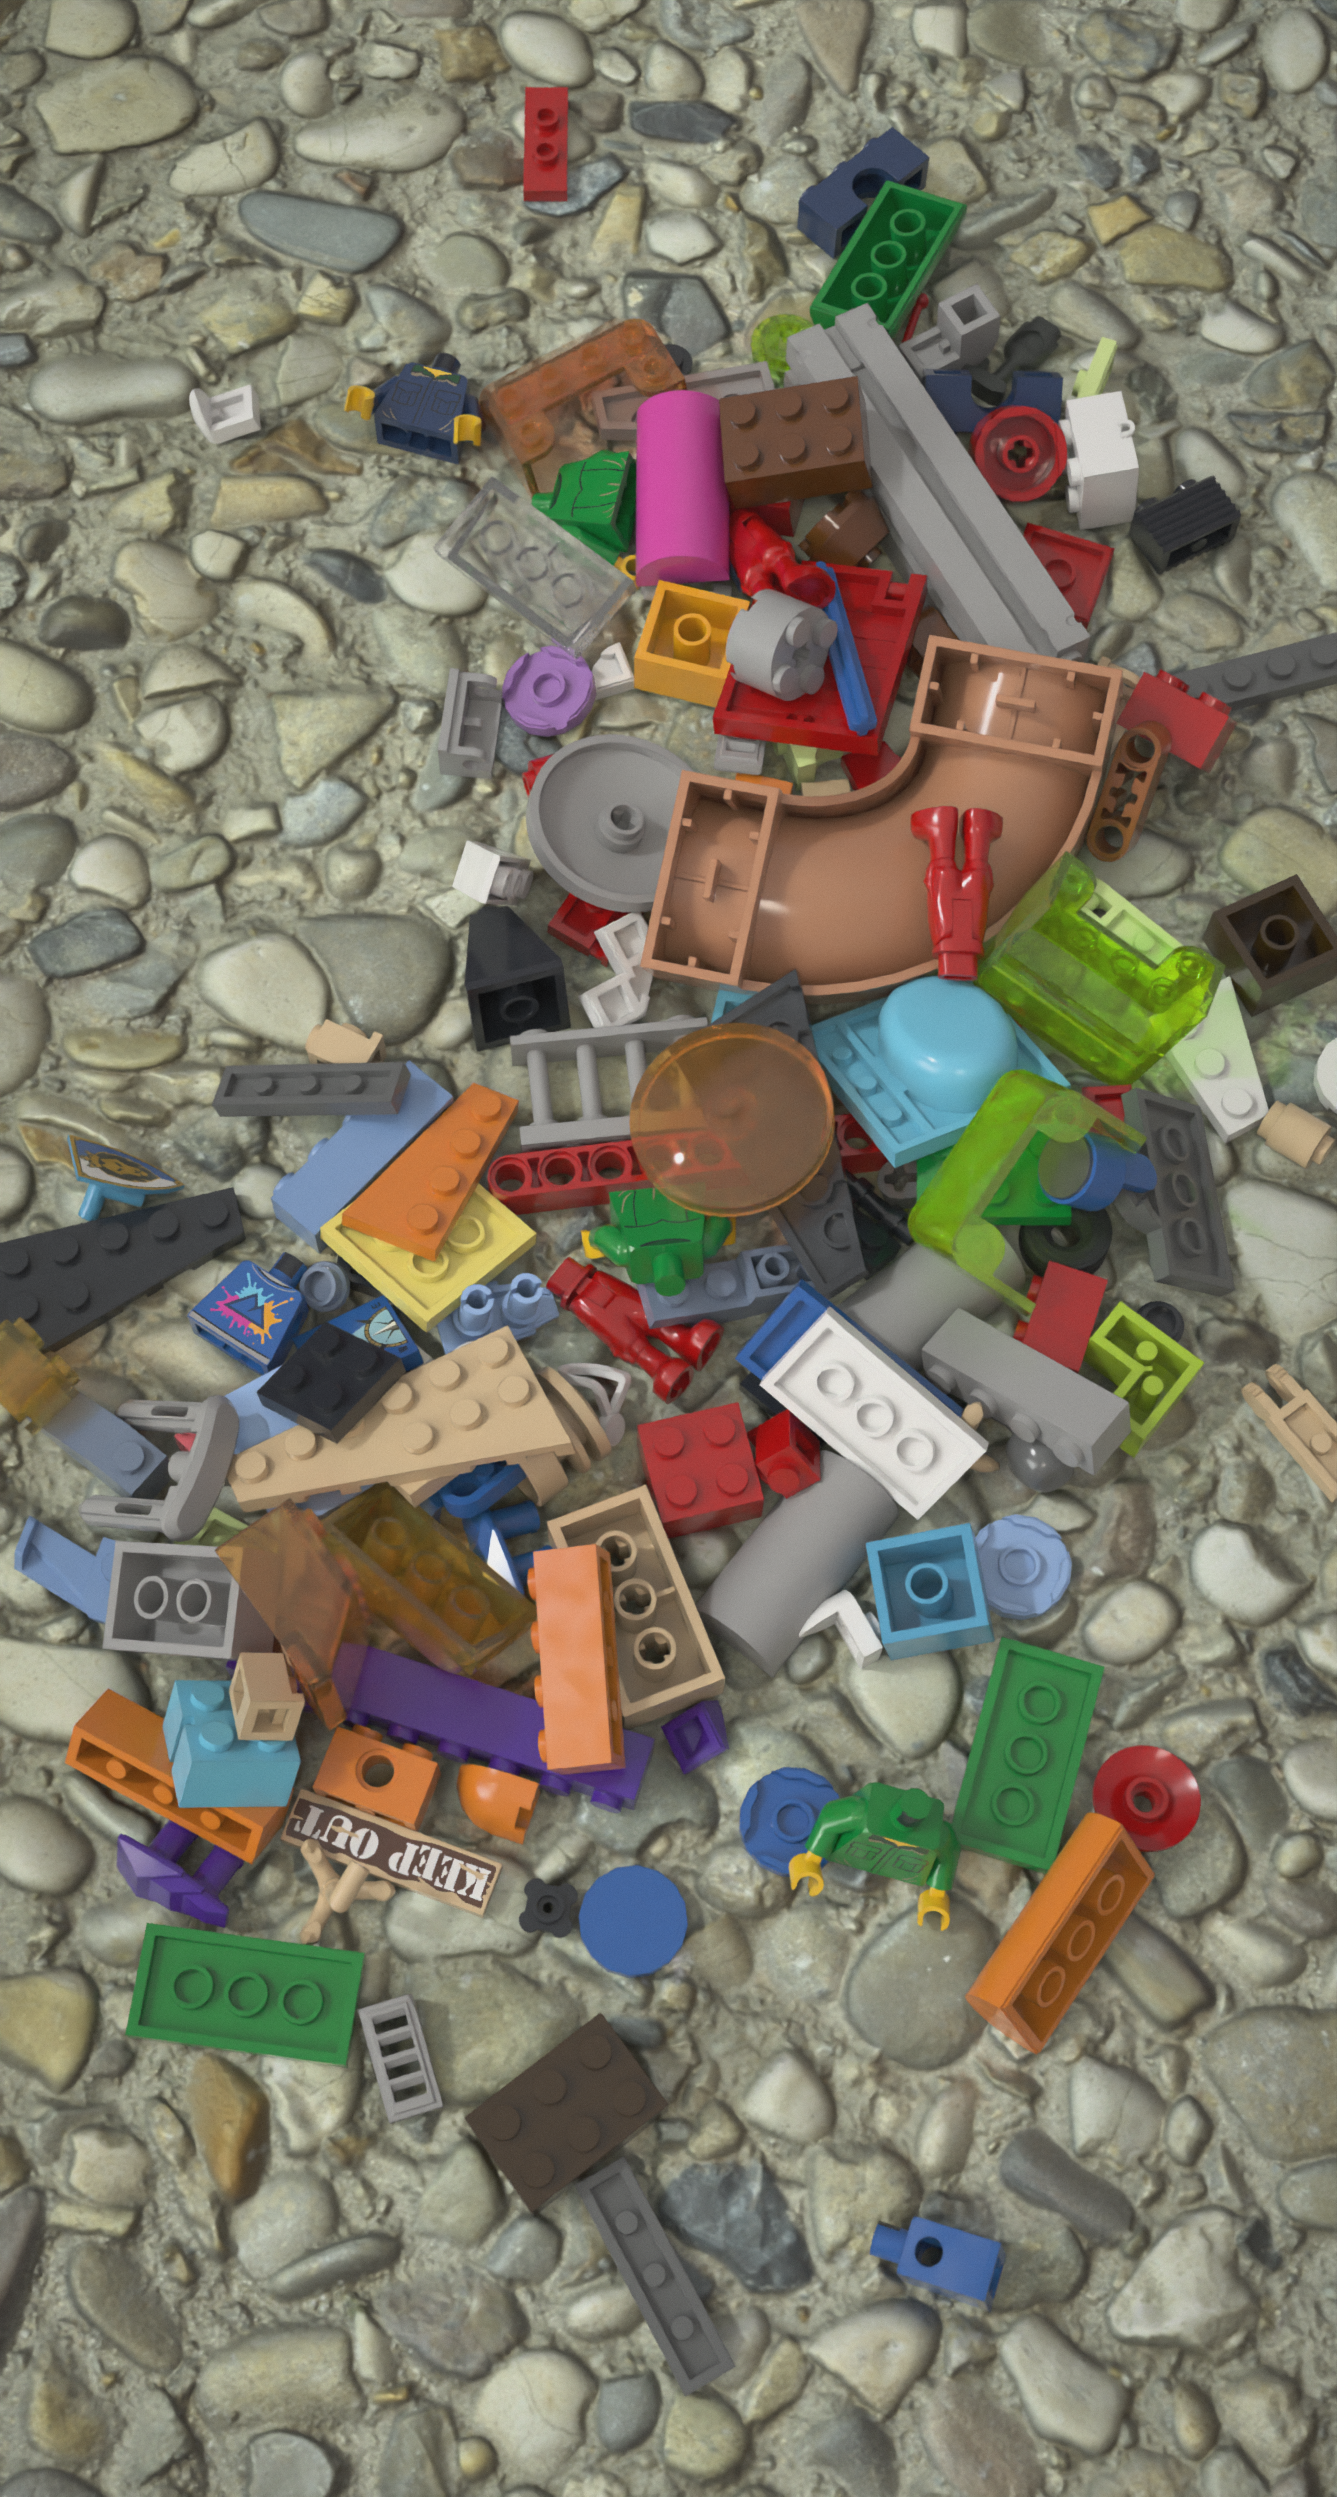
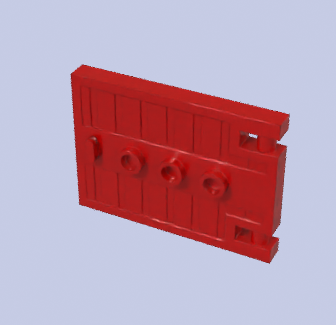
(883, 626)

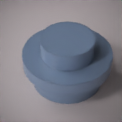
(325, 1286)

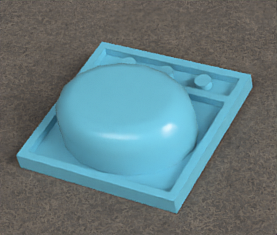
(923, 1062)

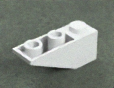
(492, 875)

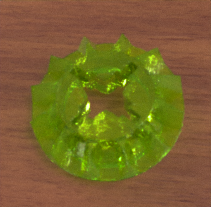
(766, 340)

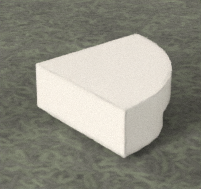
(612, 673)

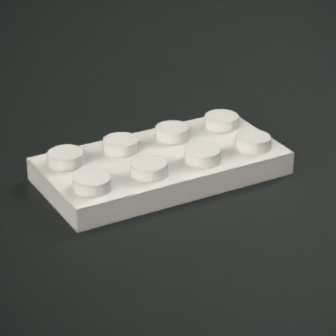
(874, 1413)

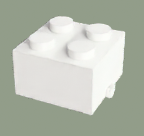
(1100, 460)

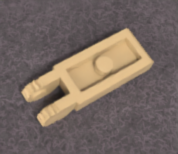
(1299, 1426)

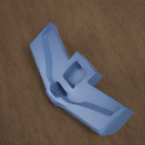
(66, 1568)

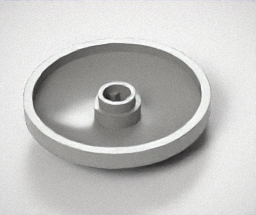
(605, 818)

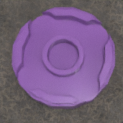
(549, 691)

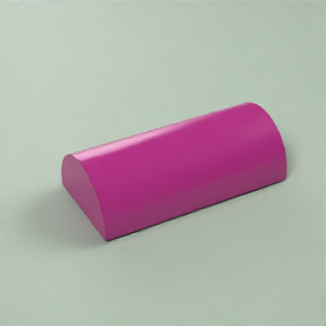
(681, 491)

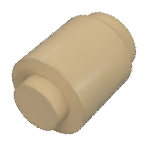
(1296, 1134)

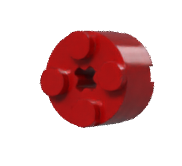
(1036, 470)

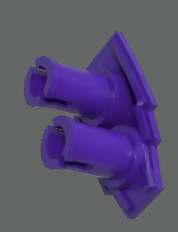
(158, 1878)

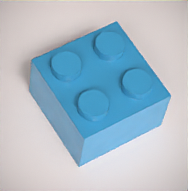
(929, 1592)

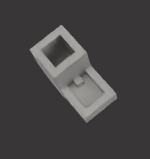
(963, 334)

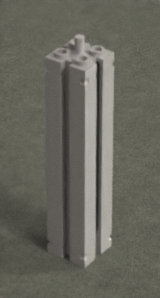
(937, 500)

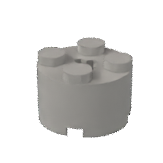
(780, 645)

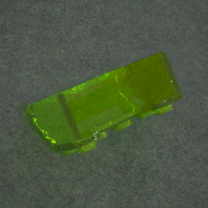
(1090, 987)

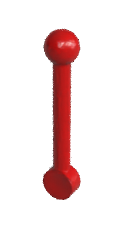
(920, 305)

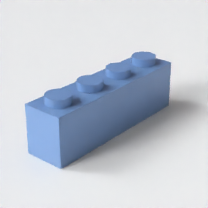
(354, 1158)

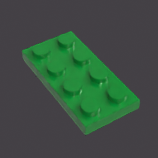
(1025, 1755)
(246, 1995)

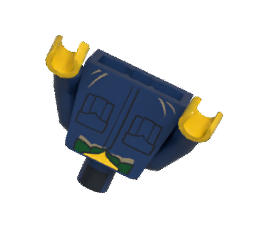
(423, 410)

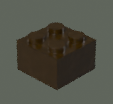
(1273, 945)

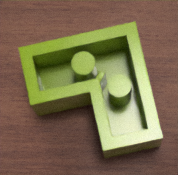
(1145, 1366)

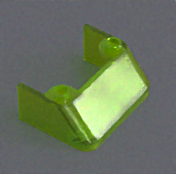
(949, 1210)

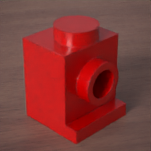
(779, 1460)

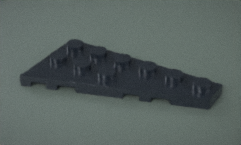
(821, 1216)
(89, 1271)

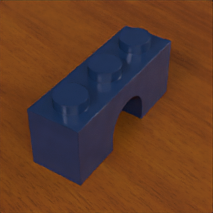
(834, 207)
(952, 395)

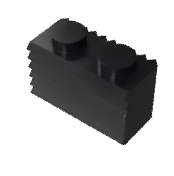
(1184, 523)

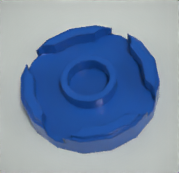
(781, 1815)
(633, 1921)

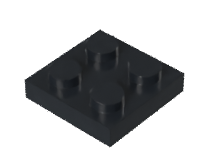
(331, 1382)

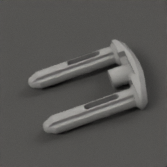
(197, 1471)

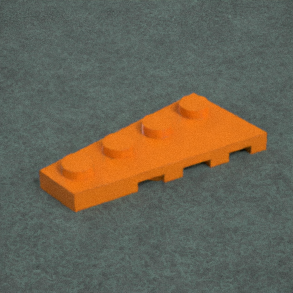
(434, 1178)

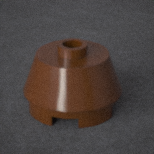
(848, 533)

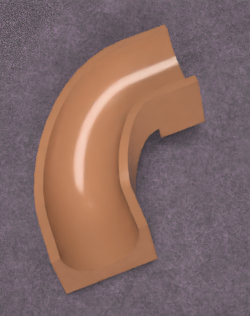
(837, 880)

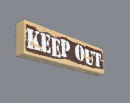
(394, 1853)

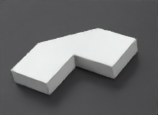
(625, 995)

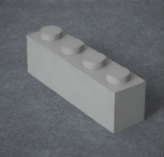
(1026, 1391)

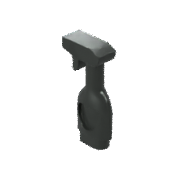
(1022, 352)

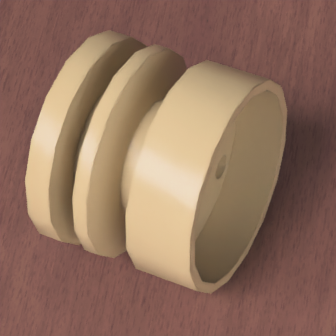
(545, 1471)

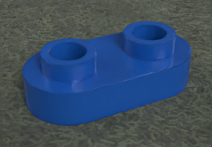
(478, 1490)

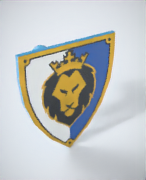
(115, 1176)

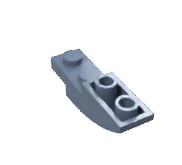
(728, 1289)

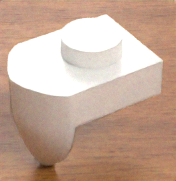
(226, 414)
(857, 1629)

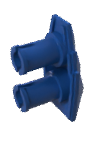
(488, 1535)

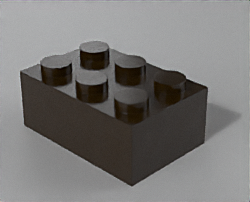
(567, 2114)

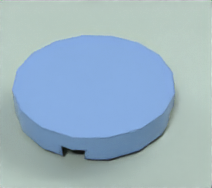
(1023, 1566)

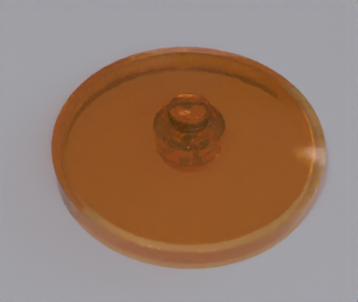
(732, 1119)

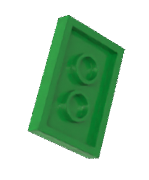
(1018, 1198)

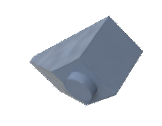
(109, 1449)

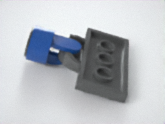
(1158, 1190)

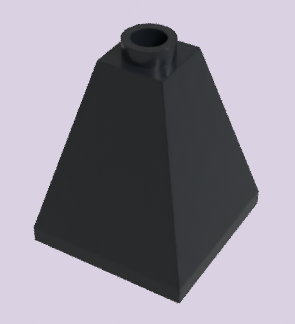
(511, 979)

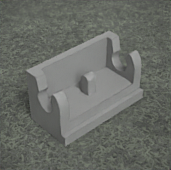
(469, 725)

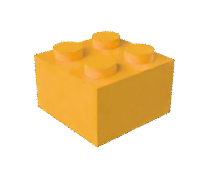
(686, 643)

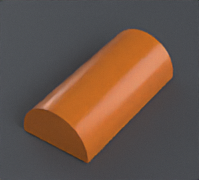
(1061, 1932)

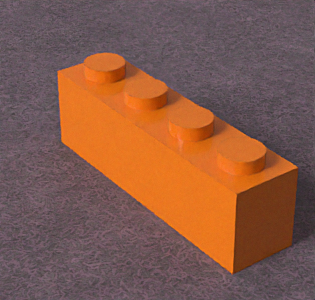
(577, 1660)
(128, 1752)

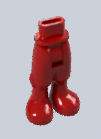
(762, 554)
(954, 896)
(617, 1317)

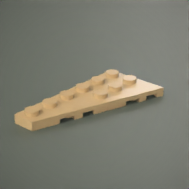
(429, 1425)

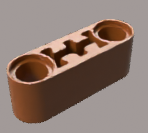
(1121, 771)

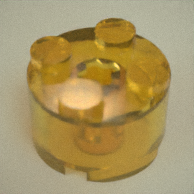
(29, 1381)

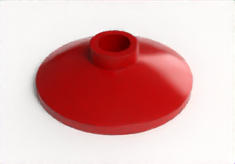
(1160, 1779)

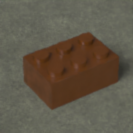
(795, 442)

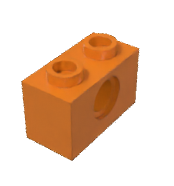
(399, 1801)

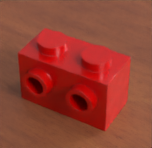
(1063, 1314)

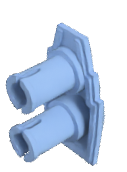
(490, 1307)

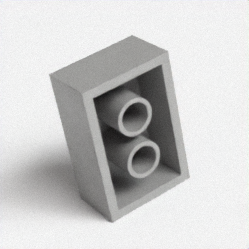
(179, 1604)

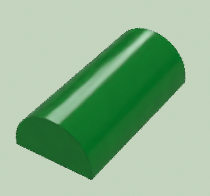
(890, 256)

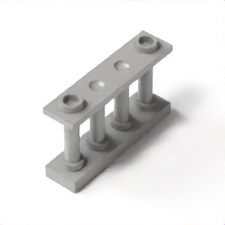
(539, 1047)

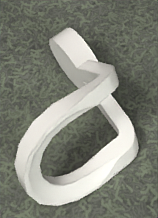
(610, 1419)

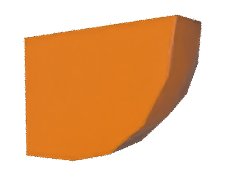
(497, 1800)

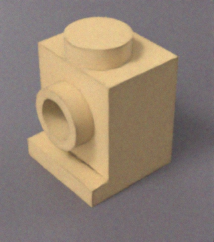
(343, 1044)
(264, 1698)

